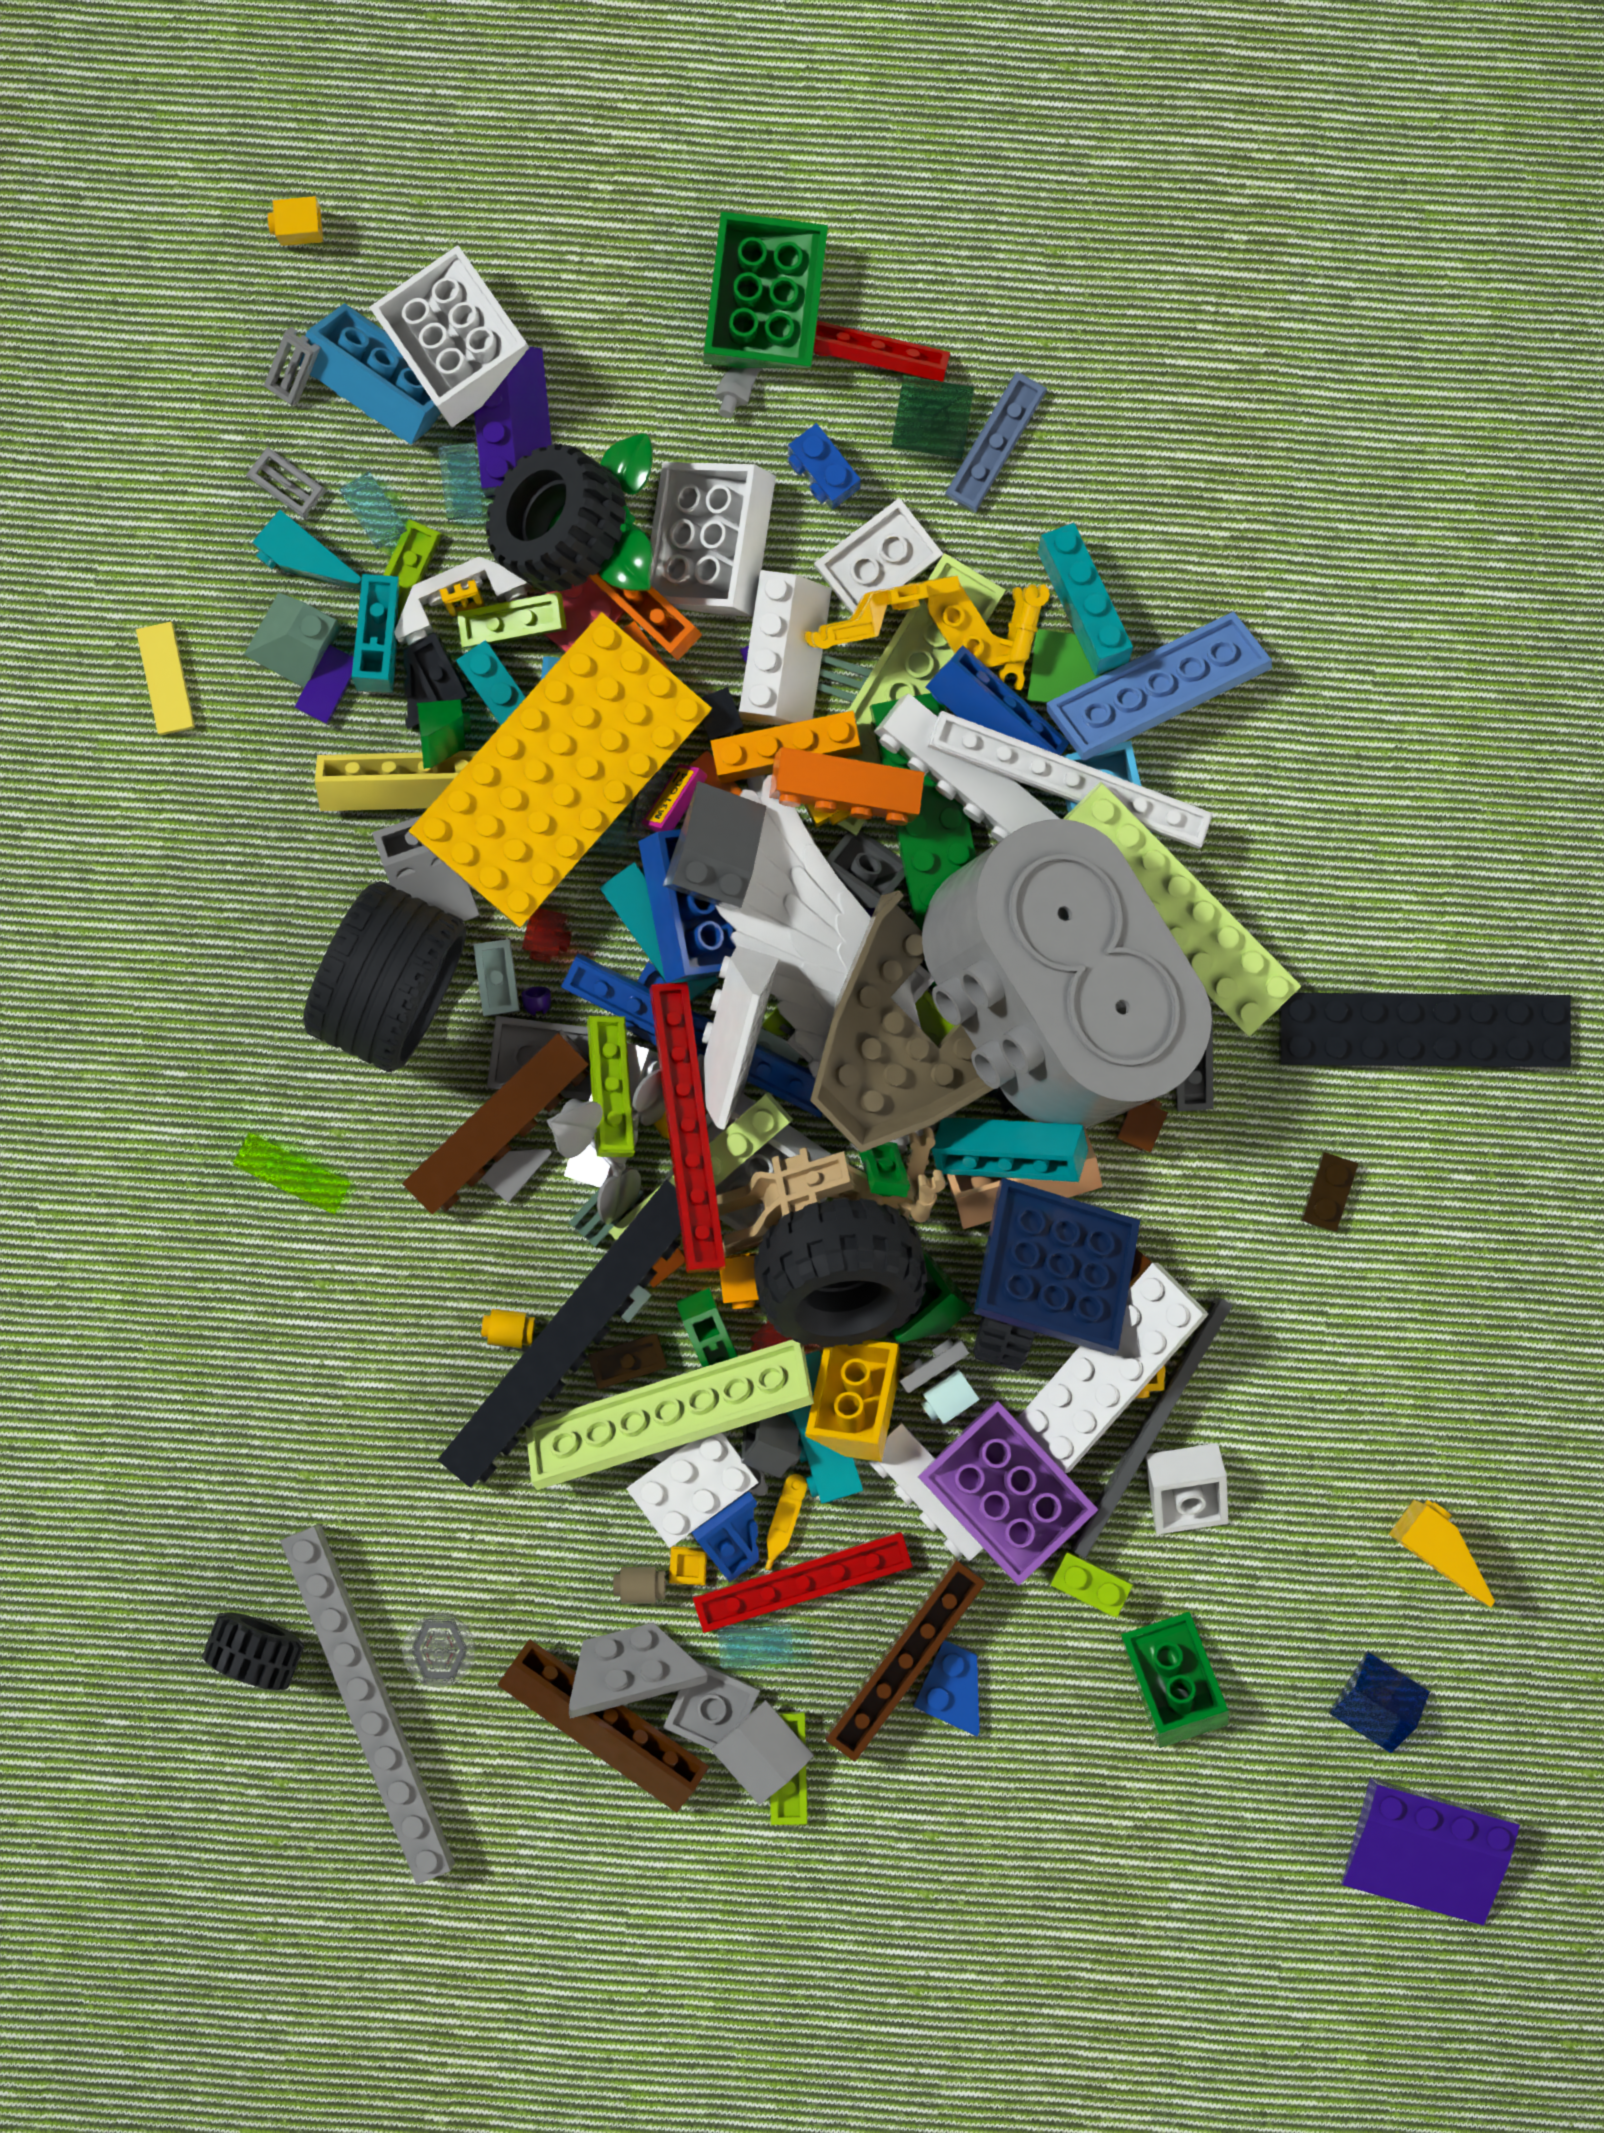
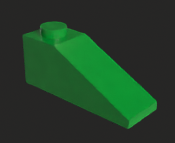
(706, 1328)

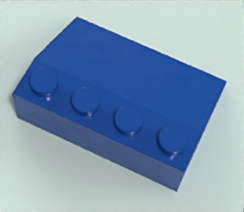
(688, 930)

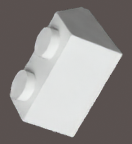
(1187, 1488)

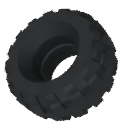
(840, 1272)

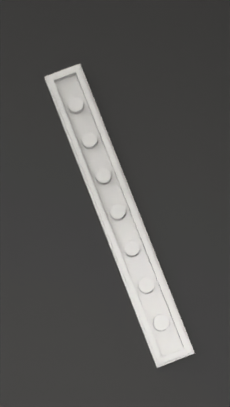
(1065, 777)

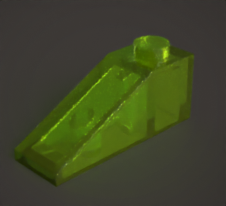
(291, 1173)

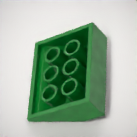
(764, 292)

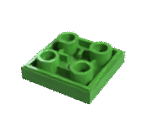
(1057, 666)

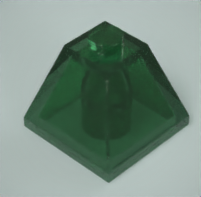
(932, 417)

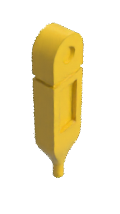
(785, 1516)

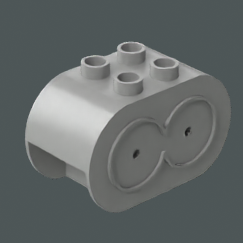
(1064, 976)

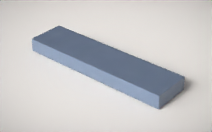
(995, 442)

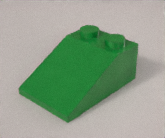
(1175, 1680)

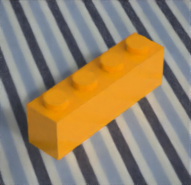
(754, 752)

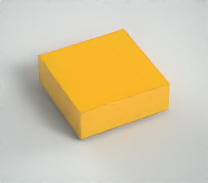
(688, 1565)

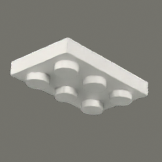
(879, 555)
(692, 1486)

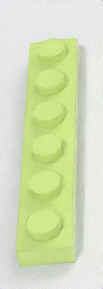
(732, 1145)

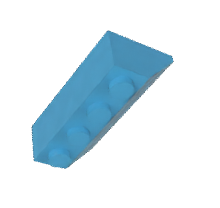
(370, 373)

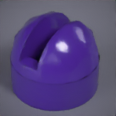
(536, 999)

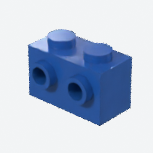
(823, 466)

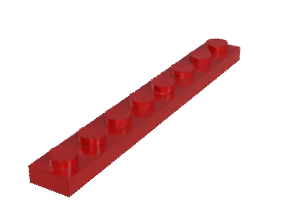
(687, 1127)

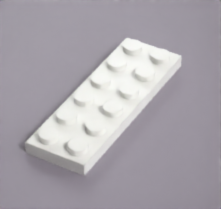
(1097, 1386)

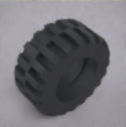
(581, 534)

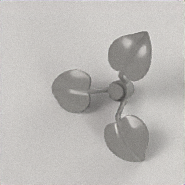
(577, 1126)

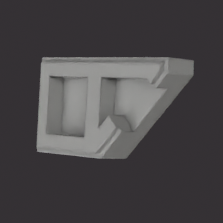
(514, 1171)

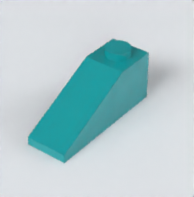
(300, 554)
(375, 637)

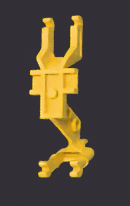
(953, 616)

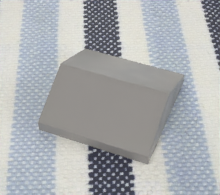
(762, 1752)

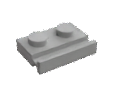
(945, 1355)

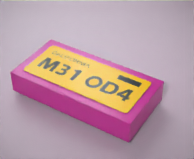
(674, 798)

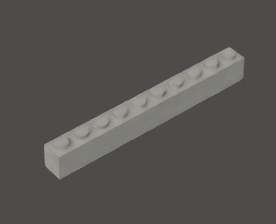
(368, 1704)

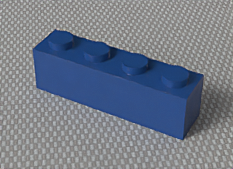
(984, 699)

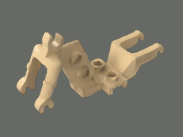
(803, 1182)

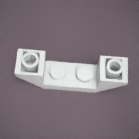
(414, 621)

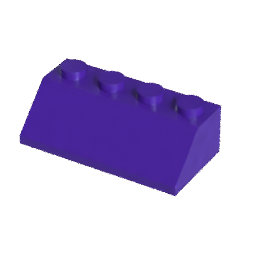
(513, 420)

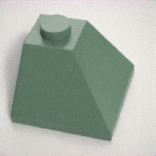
(292, 639)

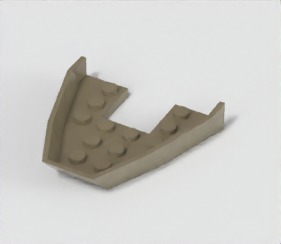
(877, 1066)

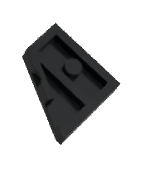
(430, 677)

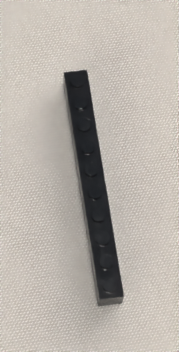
(566, 1338)

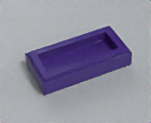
(326, 685)

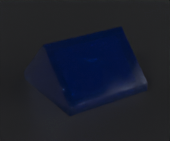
(1380, 1703)

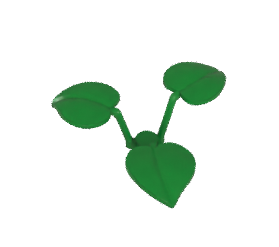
(632, 557)

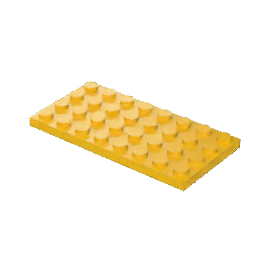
(560, 770)

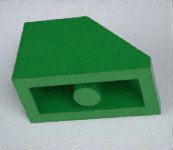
(442, 730)

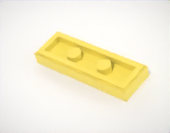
(165, 678)

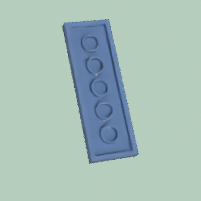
(1158, 686)

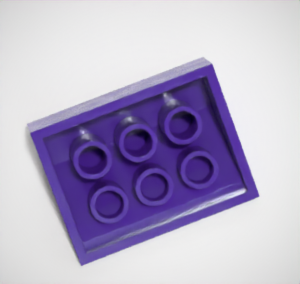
(1429, 1851)

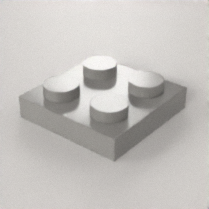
(711, 1709)

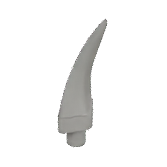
(735, 389)

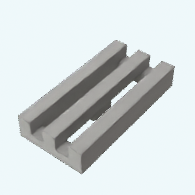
(302, 346)
(310, 501)

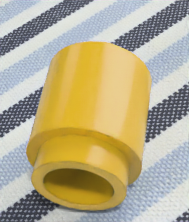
(508, 1328)

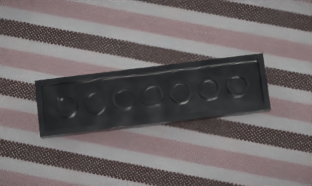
(1425, 1030)

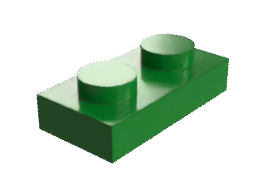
(885, 1170)

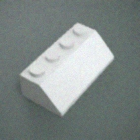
(780, 664)

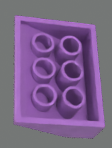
(1007, 1492)

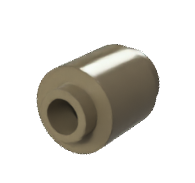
(639, 1585)

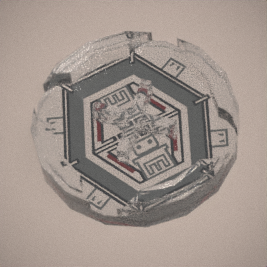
(439, 1650)

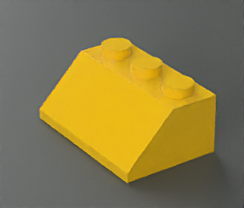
(855, 1398)

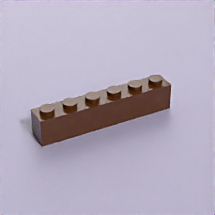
(497, 1122)
(904, 1659)
(610, 1734)

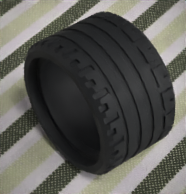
(384, 976)

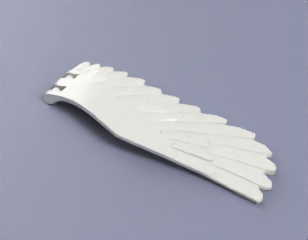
(807, 921)

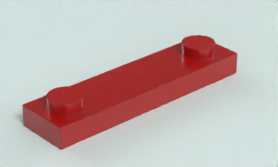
(880, 351)

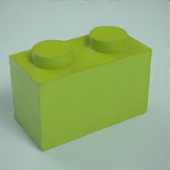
(1090, 1583)

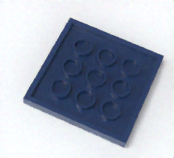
(1057, 1266)

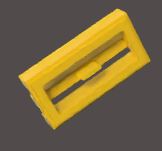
(462, 596)

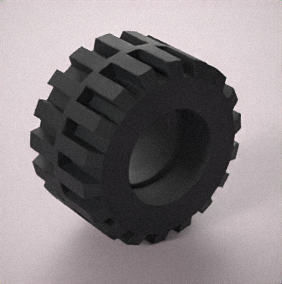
(1002, 1343)
(253, 1651)

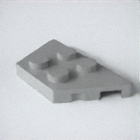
(630, 1668)

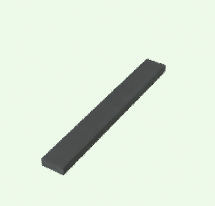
(1151, 1426)

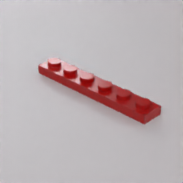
(802, 1582)

